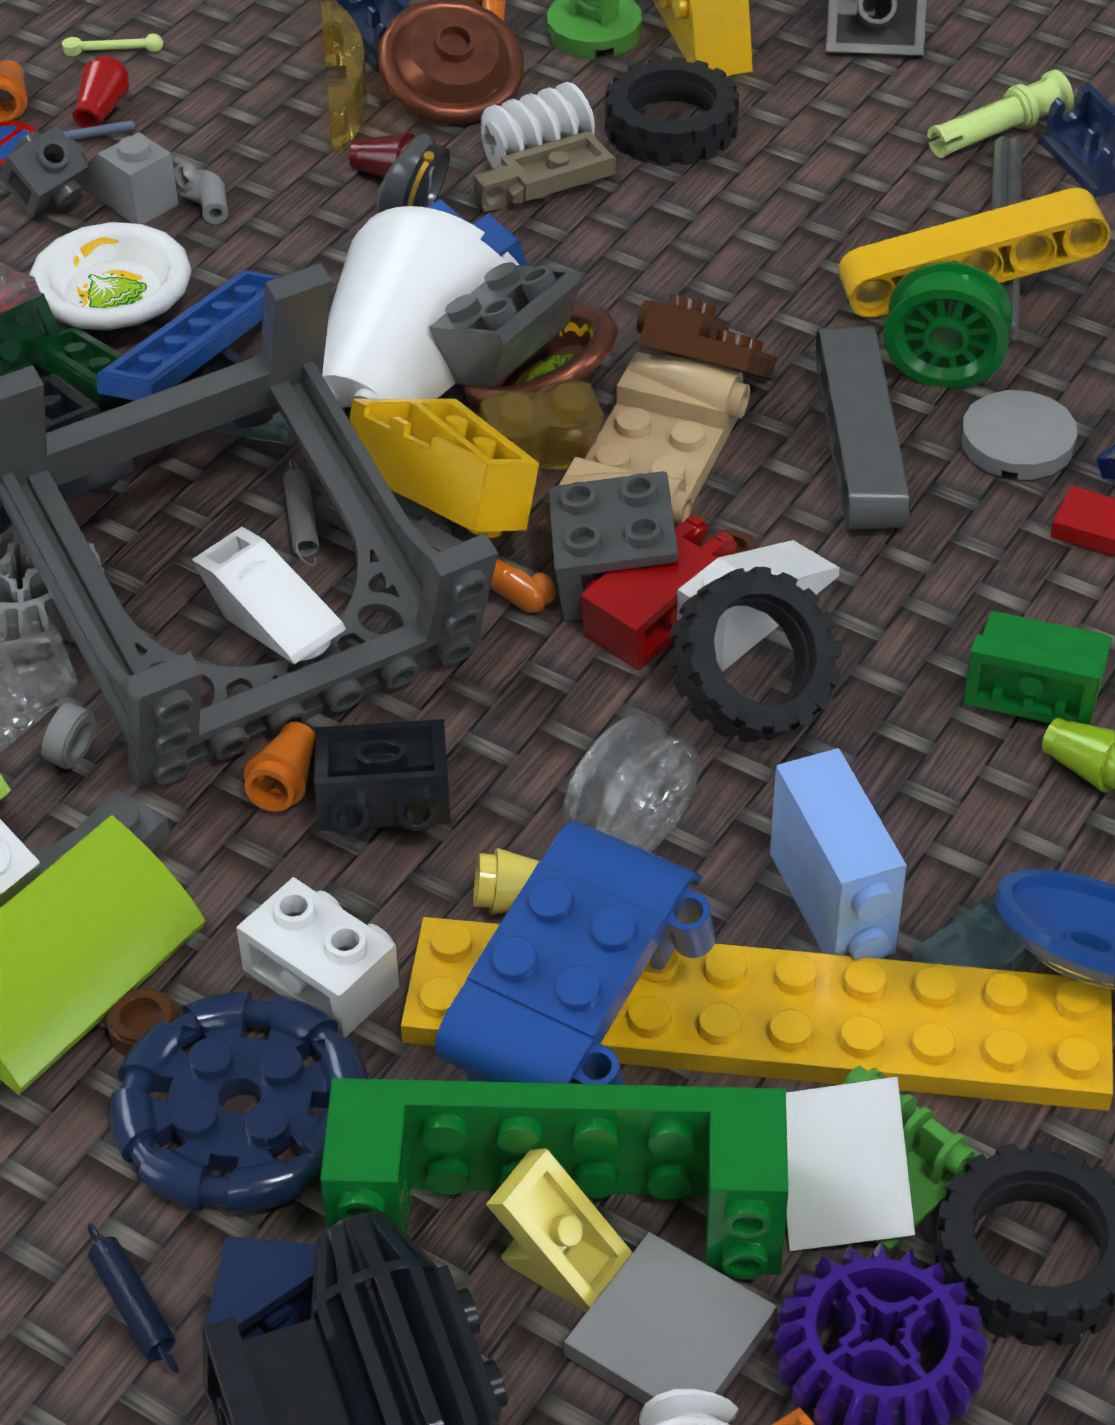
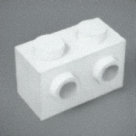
(319, 954)

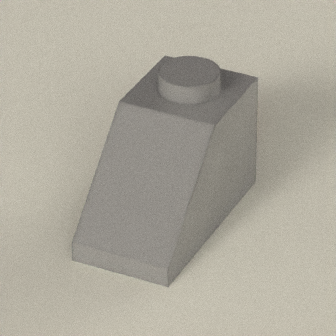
(133, 179)

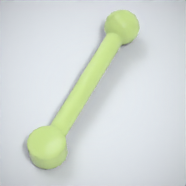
(73, 46)

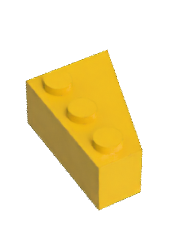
(711, 32)
(448, 461)

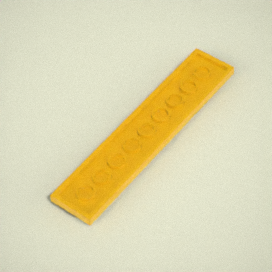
(825, 1015)

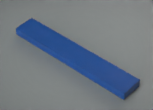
(187, 340)

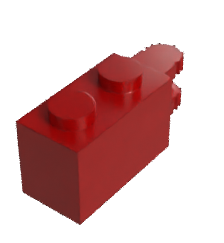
(636, 607)

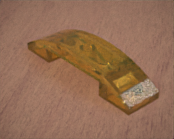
(345, 96)

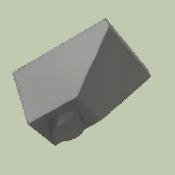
(876, 27)

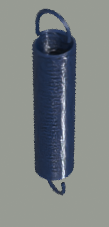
(132, 1298)

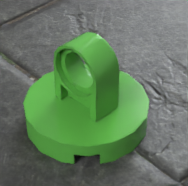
(594, 25)

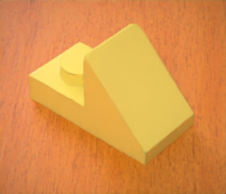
(557, 1231)

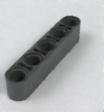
(861, 429)

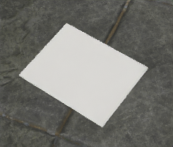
(847, 1165)

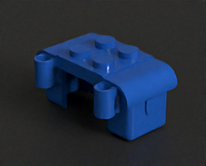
(571, 960)

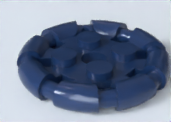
(218, 1069)

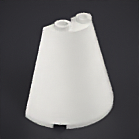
(389, 293)

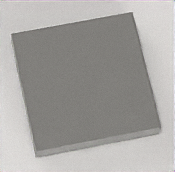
(669, 1325)

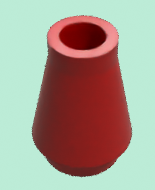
(100, 90)

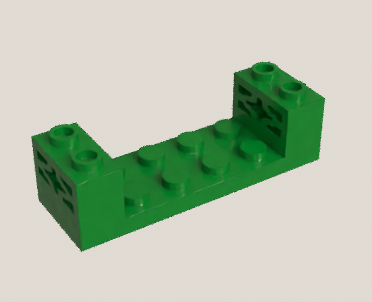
(607, 1138)

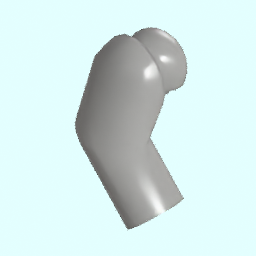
(203, 189)

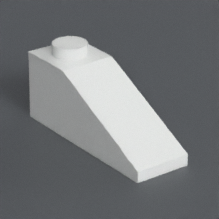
(744, 626)

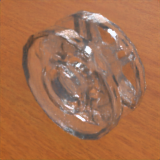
(633, 782)

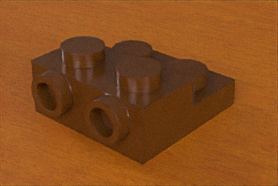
(692, 331)

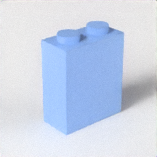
(837, 857)

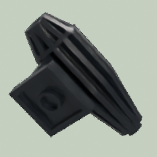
(380, 1346)

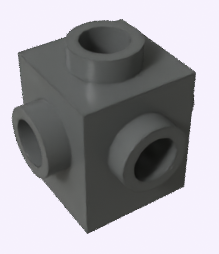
(45, 171)

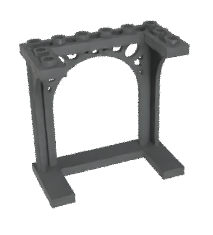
(159, 694)

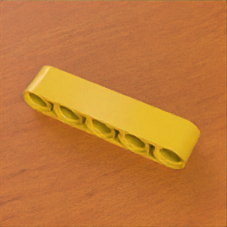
(1001, 242)

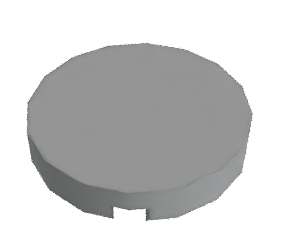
(1019, 434)

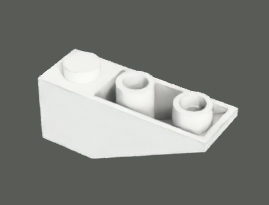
(267, 597)

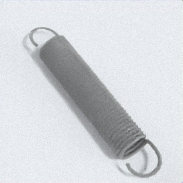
(301, 513)

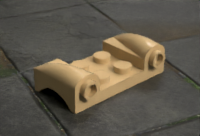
(669, 419)

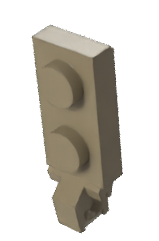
(543, 171)

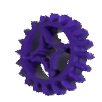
(884, 1319)

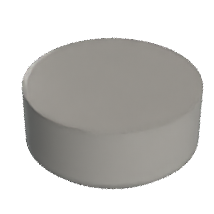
(68, 735)

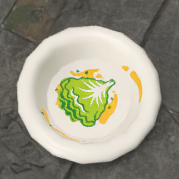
(112, 275)

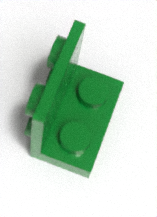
(1036, 669)

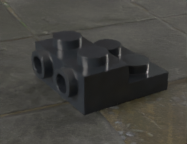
(381, 776)

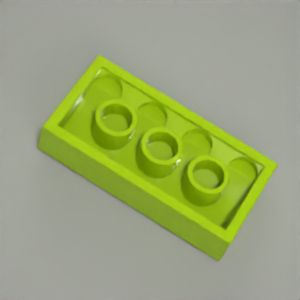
(83, 942)

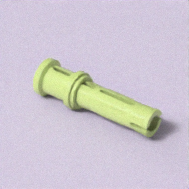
(1018, 109)

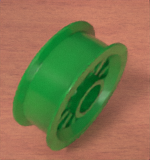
(948, 325)

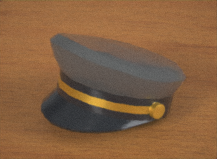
(414, 175)

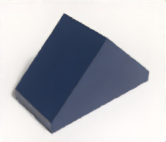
(263, 1285)

